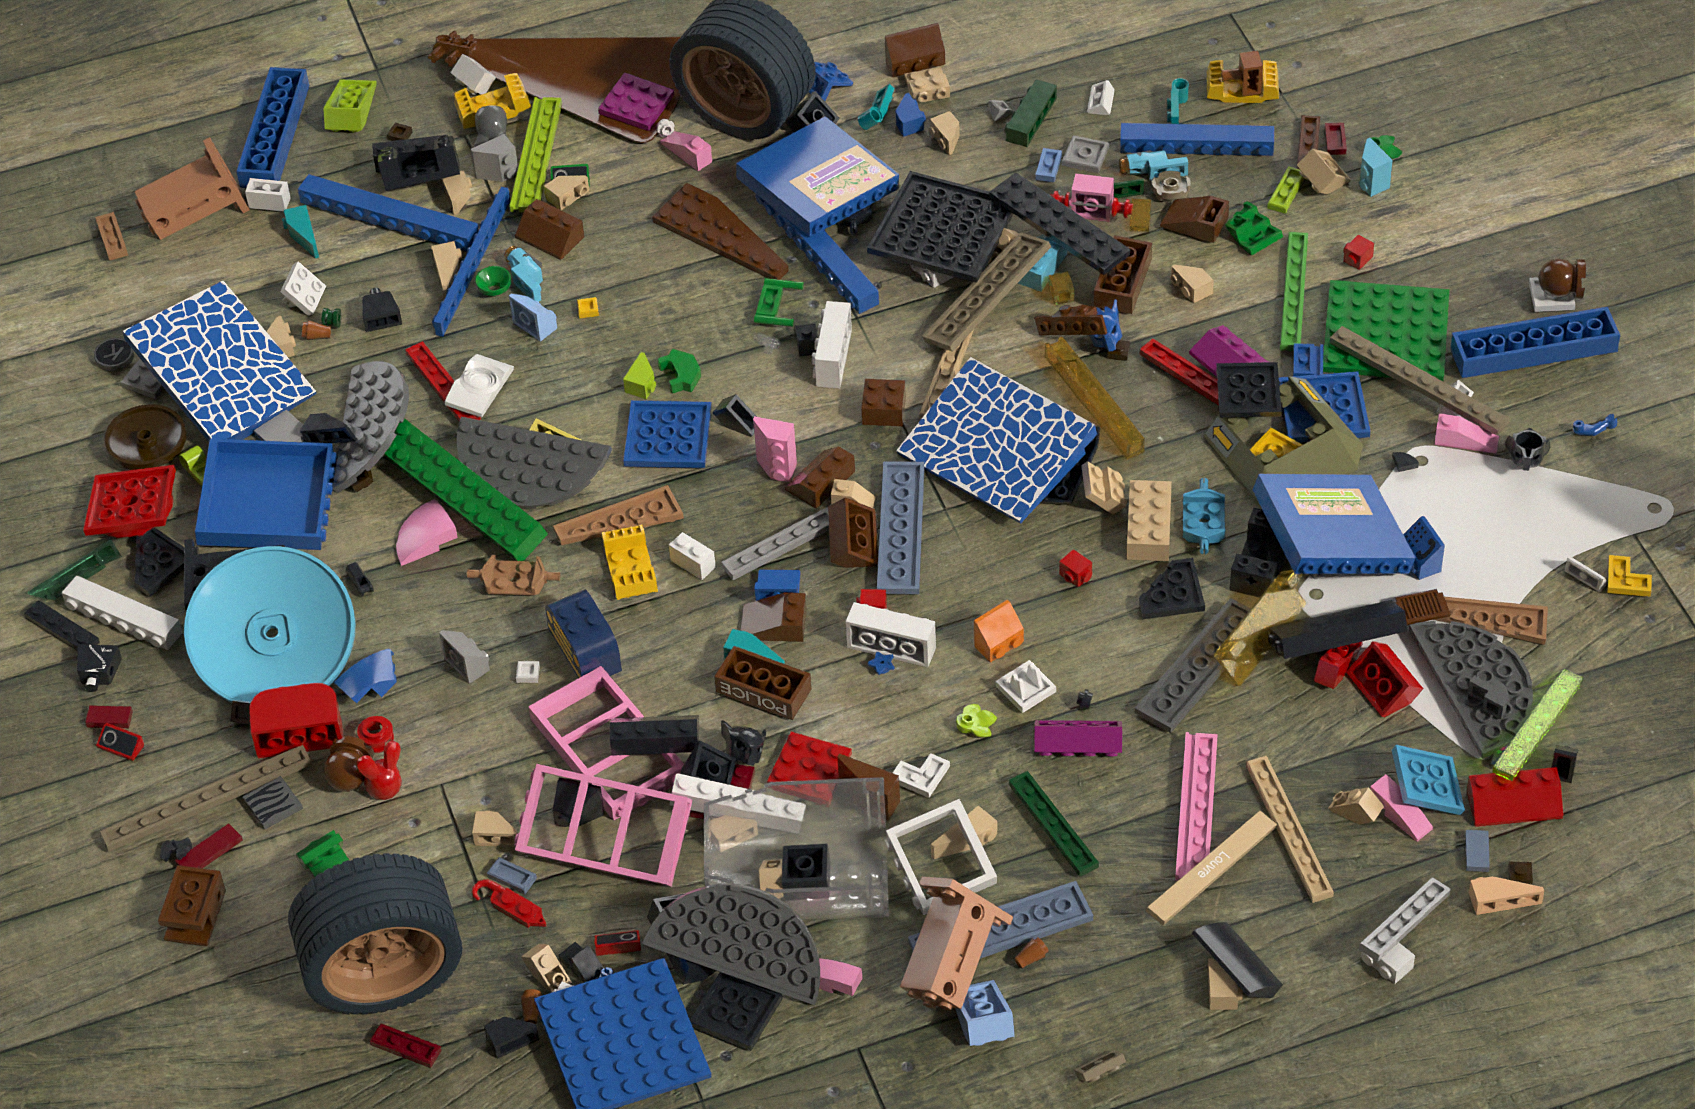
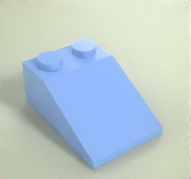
(985, 1015)

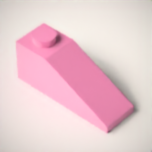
(689, 148)
(1463, 434)

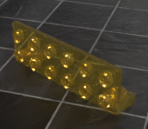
(1249, 639)

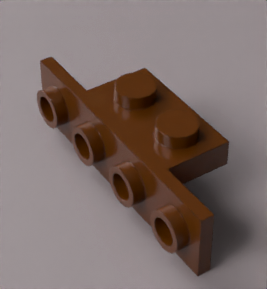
(1072, 321)

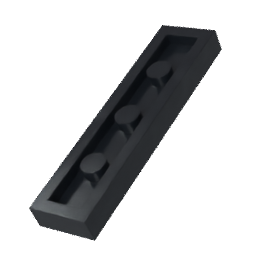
(59, 626)

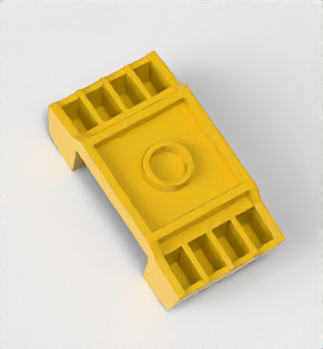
(1230, 90)
(510, 98)
(629, 562)

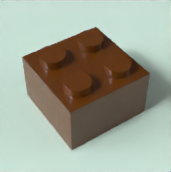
(883, 402)

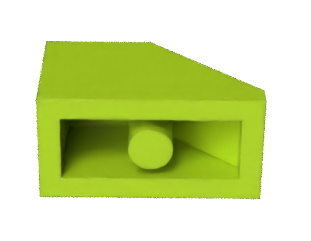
(640, 378)

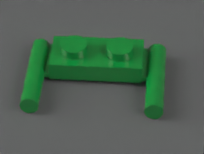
(770, 302)

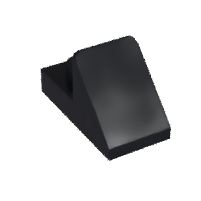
(581, 962)

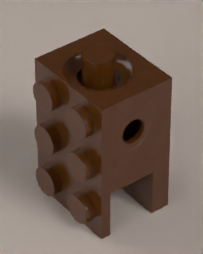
(192, 905)

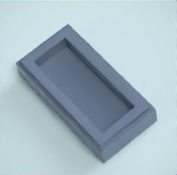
(1477, 850)
(511, 875)

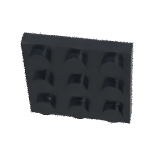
(1248, 389)
(736, 1010)

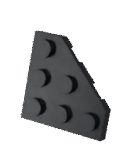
(156, 561)
(1173, 592)

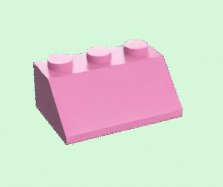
(775, 448)

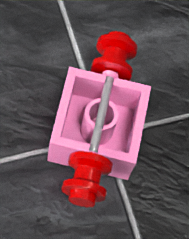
(1094, 198)

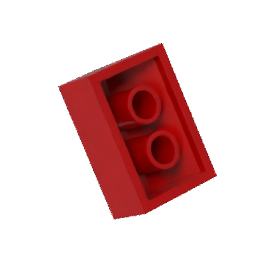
(1384, 679)

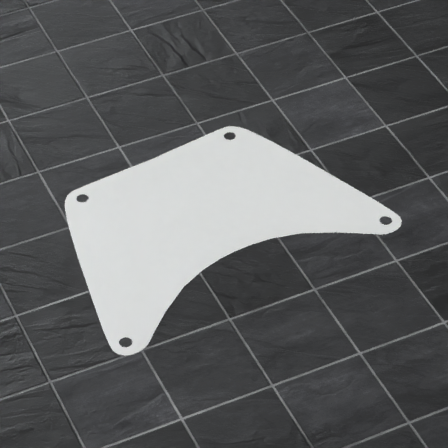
(1499, 539)

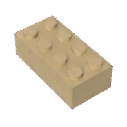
(1149, 520)

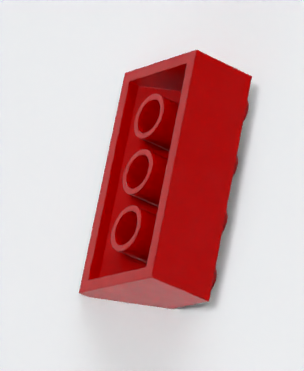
(1528, 798)

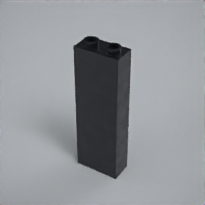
(1337, 629)

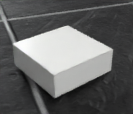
(527, 672)

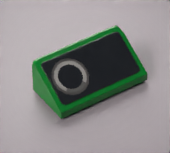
(570, 170)

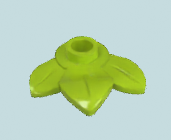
(975, 721)

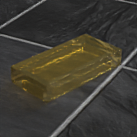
(1141, 215)

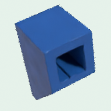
(909, 117)

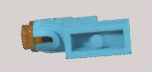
(1152, 163)
(525, 271)

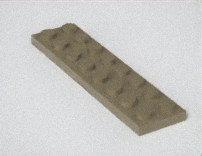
(985, 294)

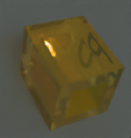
(1061, 288)

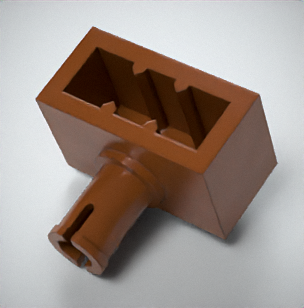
(1247, 73)

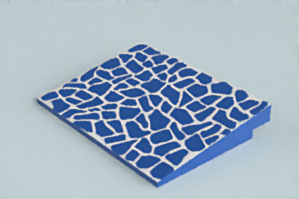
(218, 364)
(998, 440)

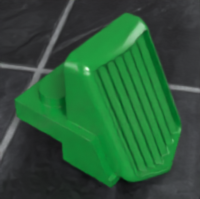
(322, 854)

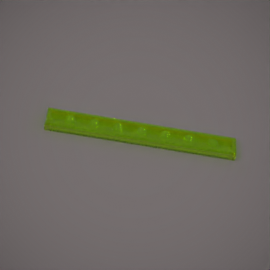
(1537, 725)

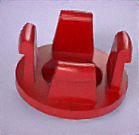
(379, 739)

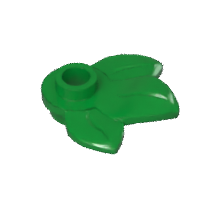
(1386, 142)

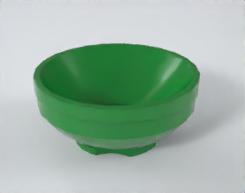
(493, 276)

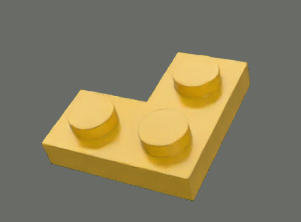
(1623, 582)

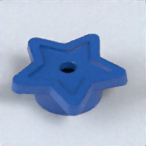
(882, 668)

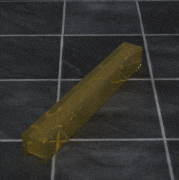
(1095, 398)

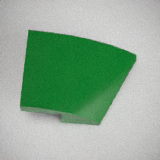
(1252, 229)

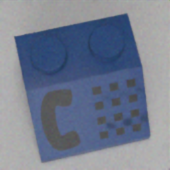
(1426, 548)

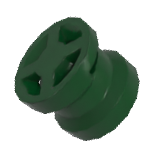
(331, 317)

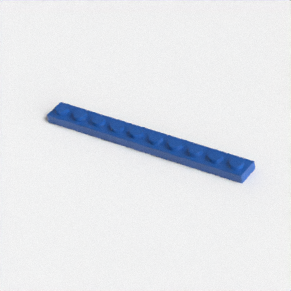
(470, 264)

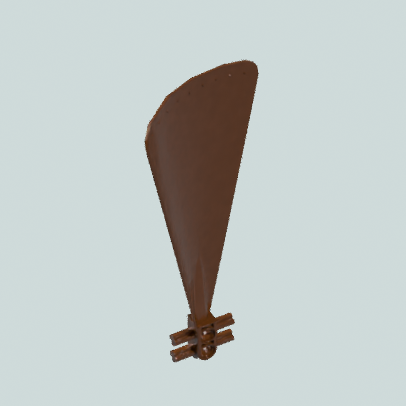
(572, 69)

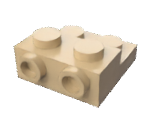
(928, 85)
(1104, 487)

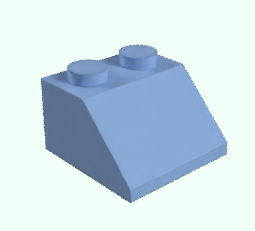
(532, 316)

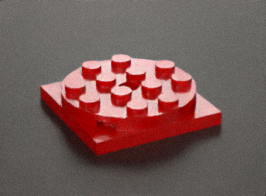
(130, 502)

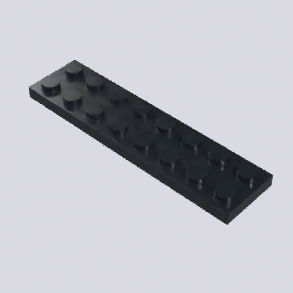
(1059, 223)

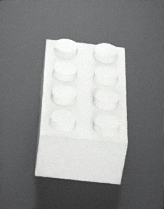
(832, 344)
(891, 632)

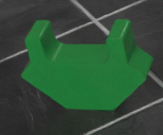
(685, 369)

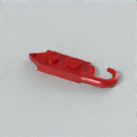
(511, 904)

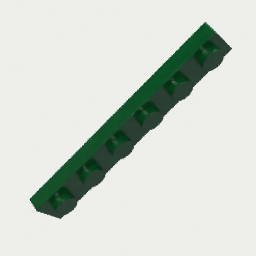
(1053, 823)

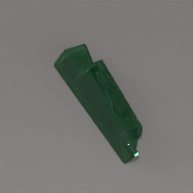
(84, 567)

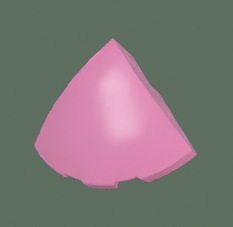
(424, 532)

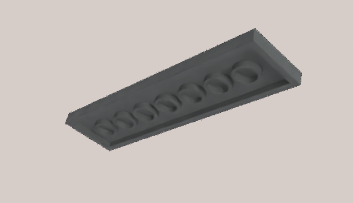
(1192, 672)

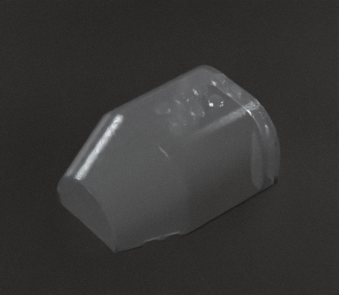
(832, 812)

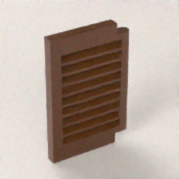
(1423, 606)

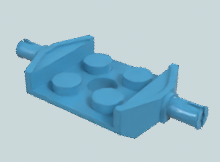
(1207, 505)

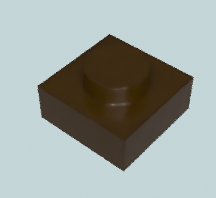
(399, 132)
(1121, 352)
(363, 480)
(240, 712)
(1520, 872)

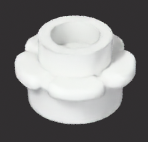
(664, 123)

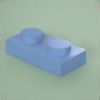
(1048, 165)

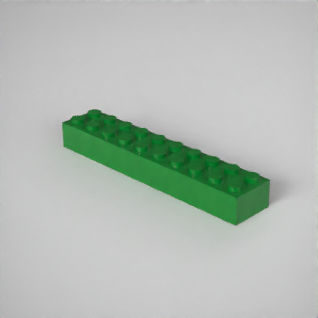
(464, 492)

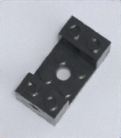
(396, 177)
(1260, 559)

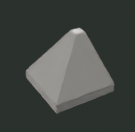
(999, 109)

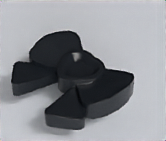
(179, 848)

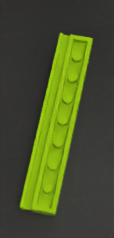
(536, 152)

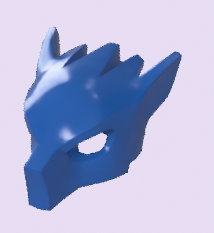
(1111, 320)

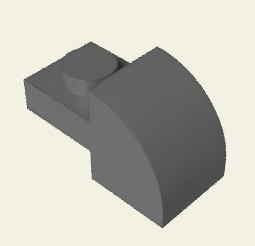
(1493, 696)

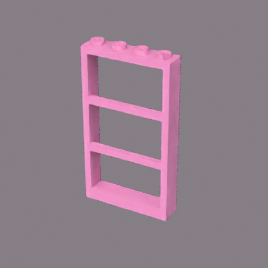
(574, 692)
(672, 842)

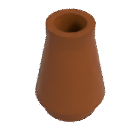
(314, 330)
(1031, 953)
(528, 1006)

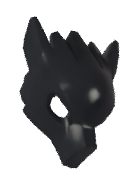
(1527, 448)
(743, 742)

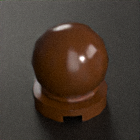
(1561, 278)
(341, 765)

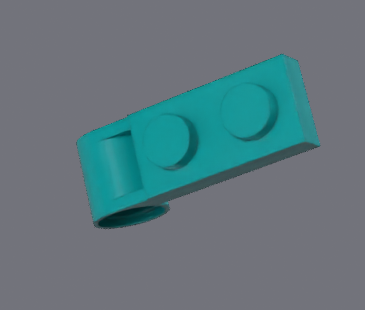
(1178, 96)
(879, 108)

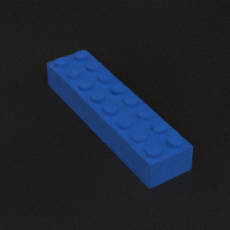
(273, 125)
(1534, 342)

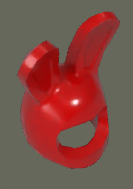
(382, 775)

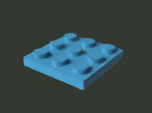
(1428, 780)

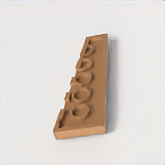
(645, 509)
(1501, 618)

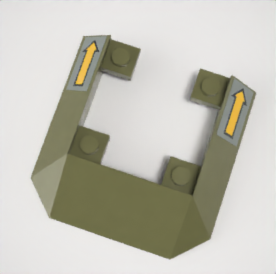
(1330, 451)

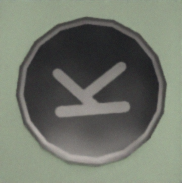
(113, 354)

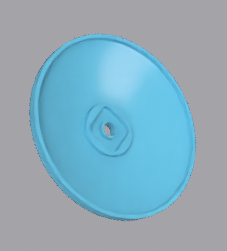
(261, 592)

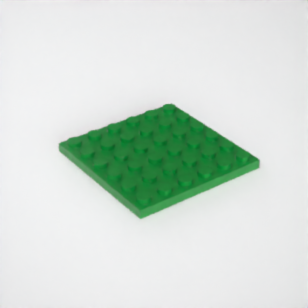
(1394, 317)

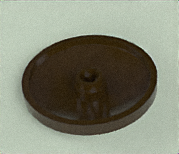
(145, 436)

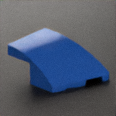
(371, 672)

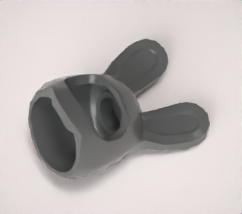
(490, 123)

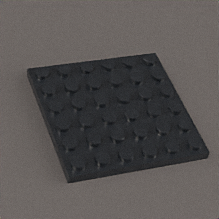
(941, 227)

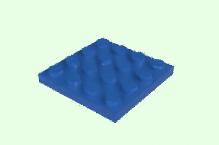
(1341, 393)
(667, 434)

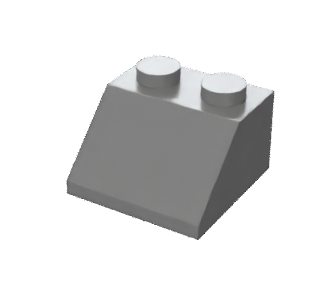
(495, 160)
(464, 655)

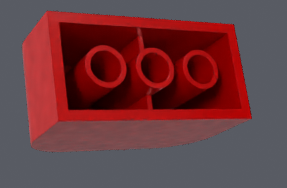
(295, 717)

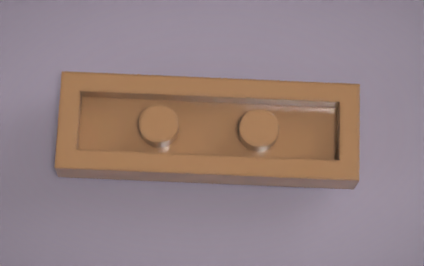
(111, 236)

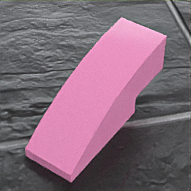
(1404, 815)
(839, 976)

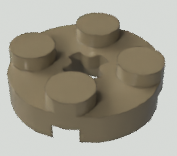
(1171, 186)

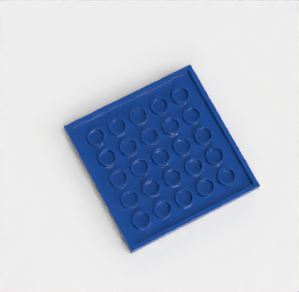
(622, 1037)

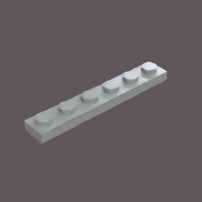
(777, 545)
(1404, 919)

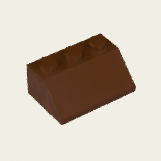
(914, 50)
(549, 229)
(817, 479)
(852, 534)

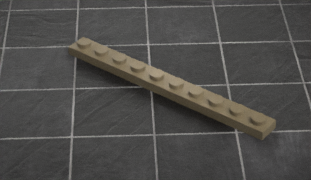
(1419, 380)
(205, 798)

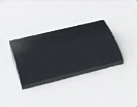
(1238, 960)

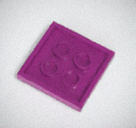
(636, 101)

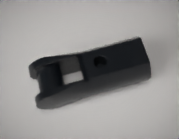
(359, 578)

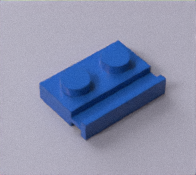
(1307, 359)

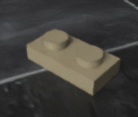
(1107, 1063)

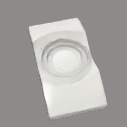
(478, 385)

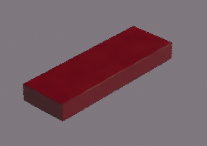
(211, 848)
(405, 1045)

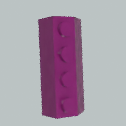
(1222, 346)
(1078, 736)

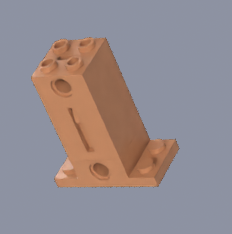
(189, 194)
(949, 943)

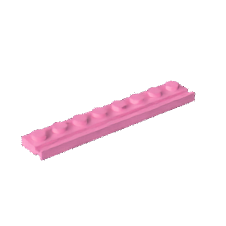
(1196, 801)

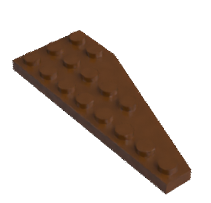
(714, 226)

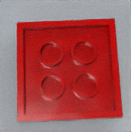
(807, 759)

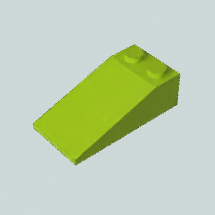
(349, 105)

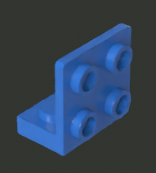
(828, 76)
(776, 582)

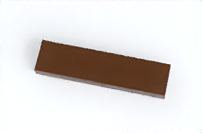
(1308, 135)

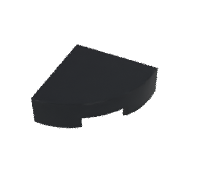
(1404, 461)

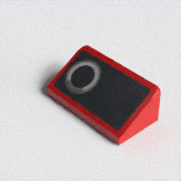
(120, 742)
(617, 943)

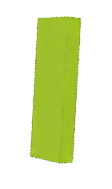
(1286, 190)

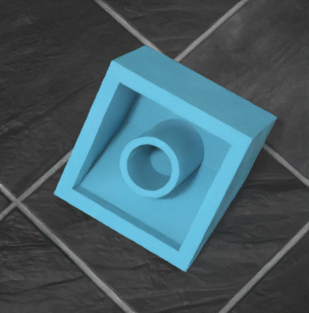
(1375, 169)

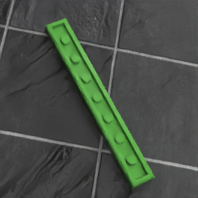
(1294, 290)

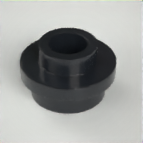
(1084, 699)

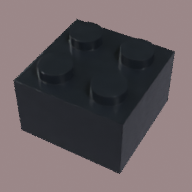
(806, 866)

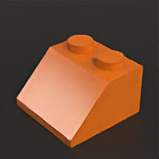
(998, 631)

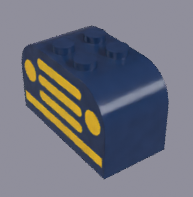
(583, 634)

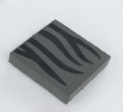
(272, 802)

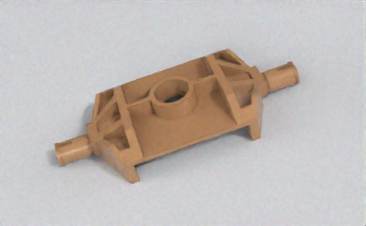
(498, 573)

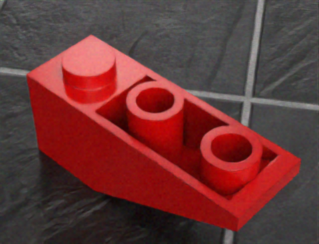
(1335, 664)

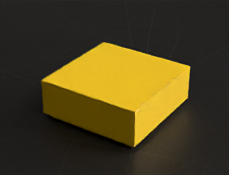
(587, 307)

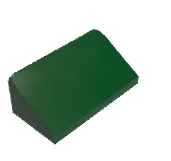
(1128, 188)

